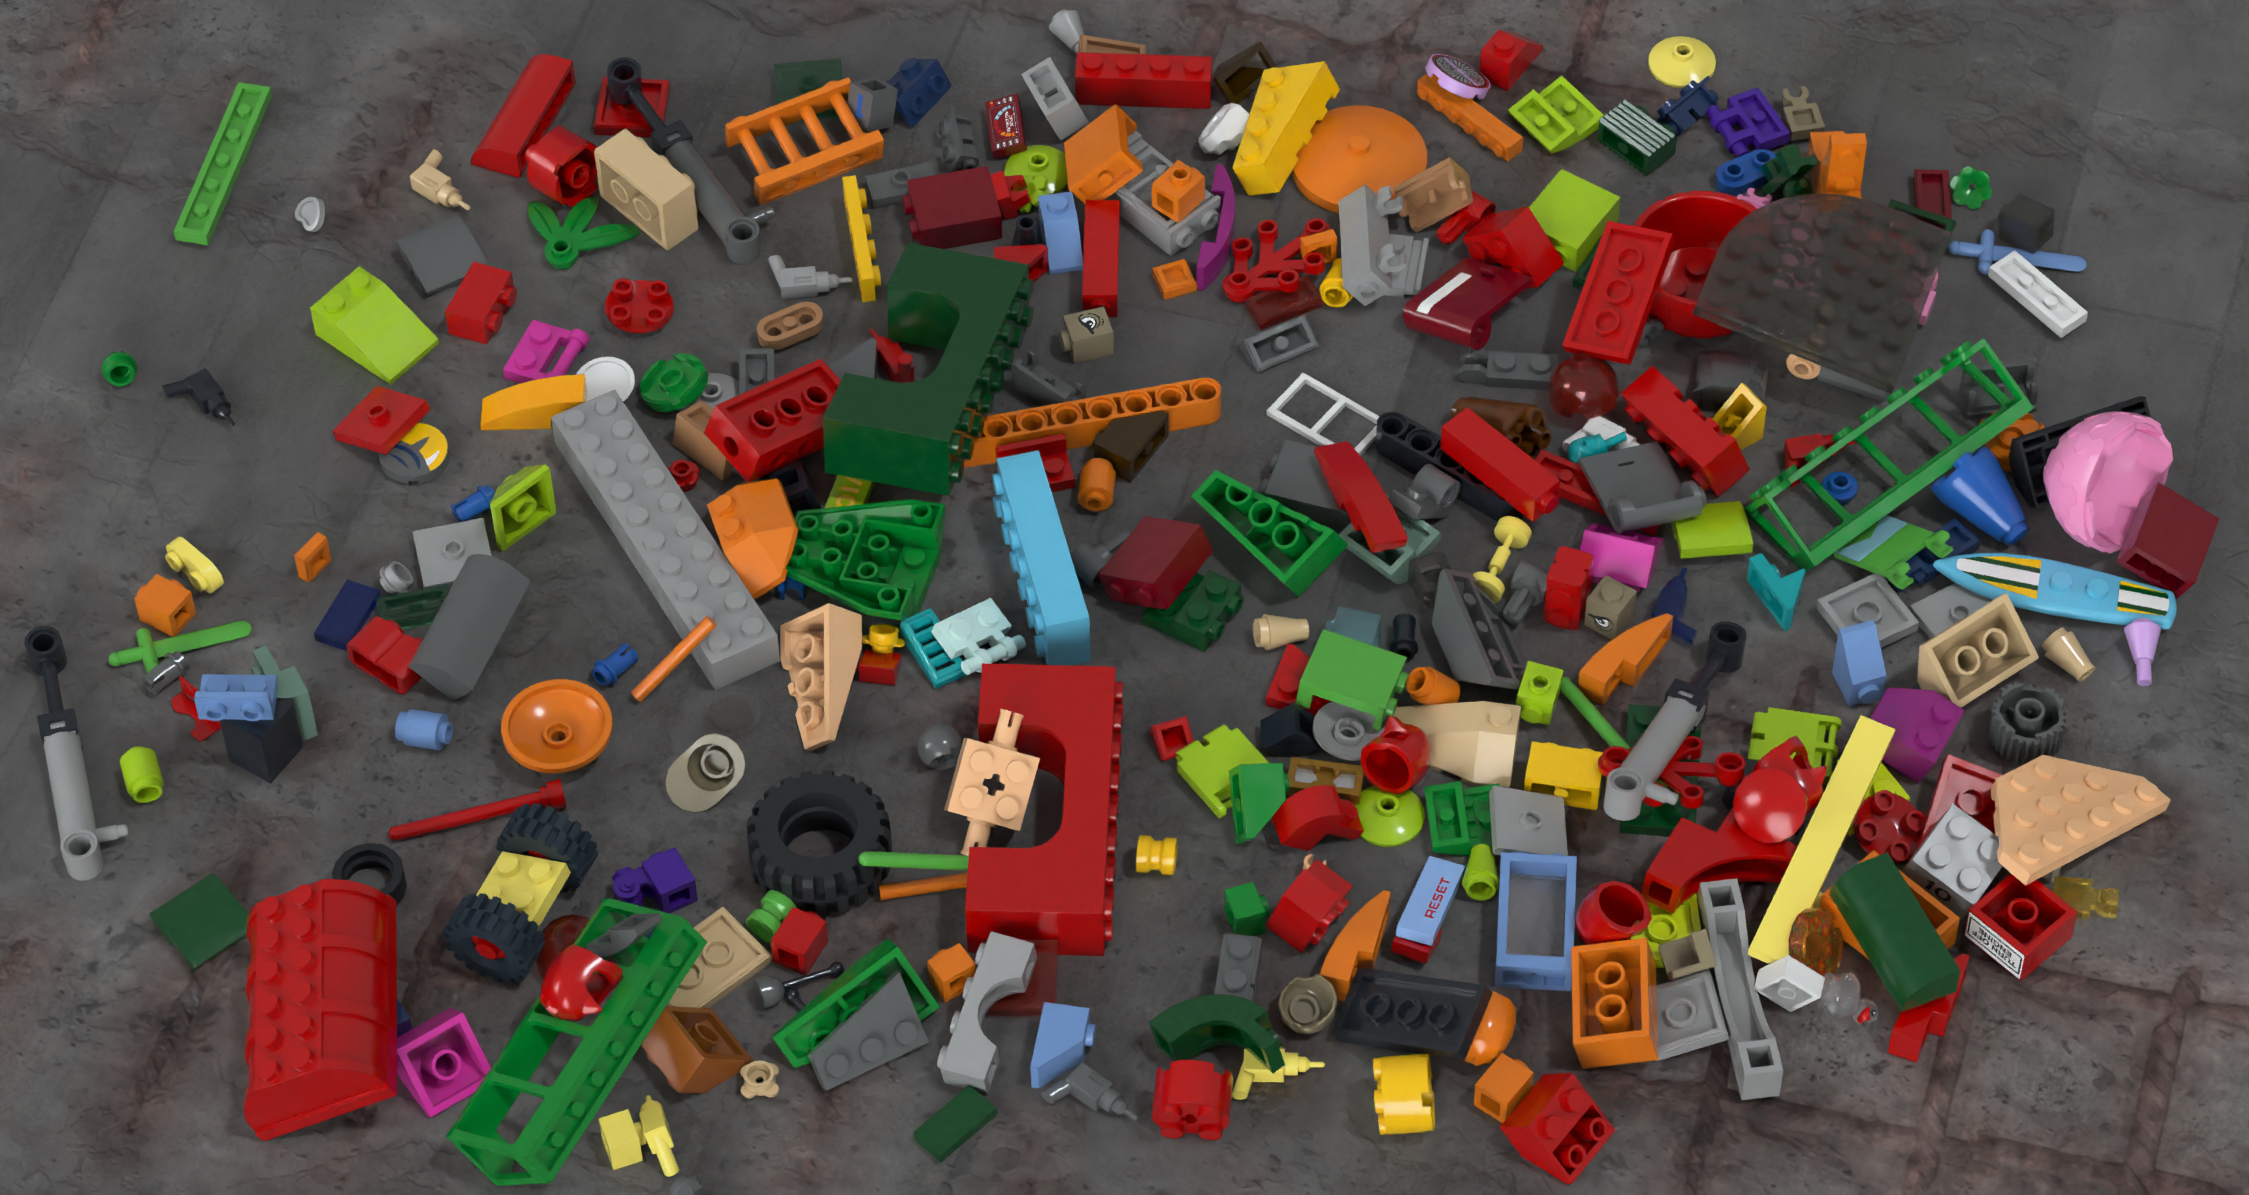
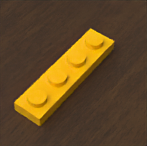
(859, 228)

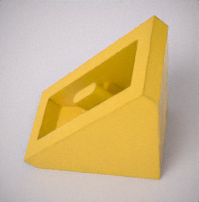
(1742, 417)

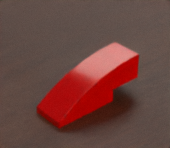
(1933, 1017)

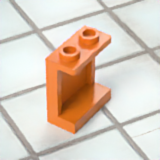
(1100, 156)

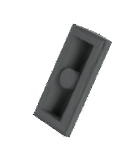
(1279, 344)

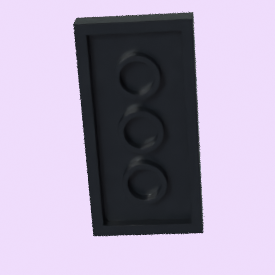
(1411, 1013)

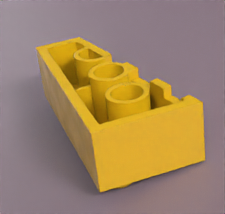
(1281, 124)

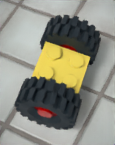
(500, 923)

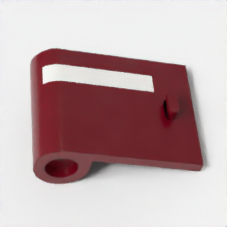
(1462, 302)

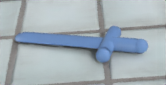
(1988, 252)

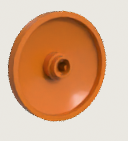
(1357, 149)

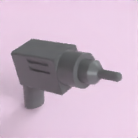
(1091, 1090)

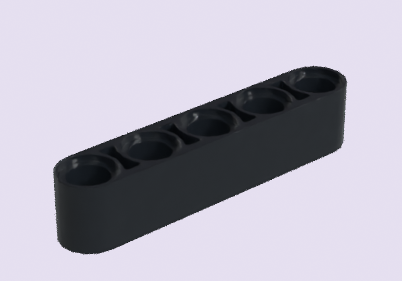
(1415, 446)

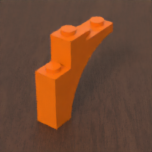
(1839, 162)

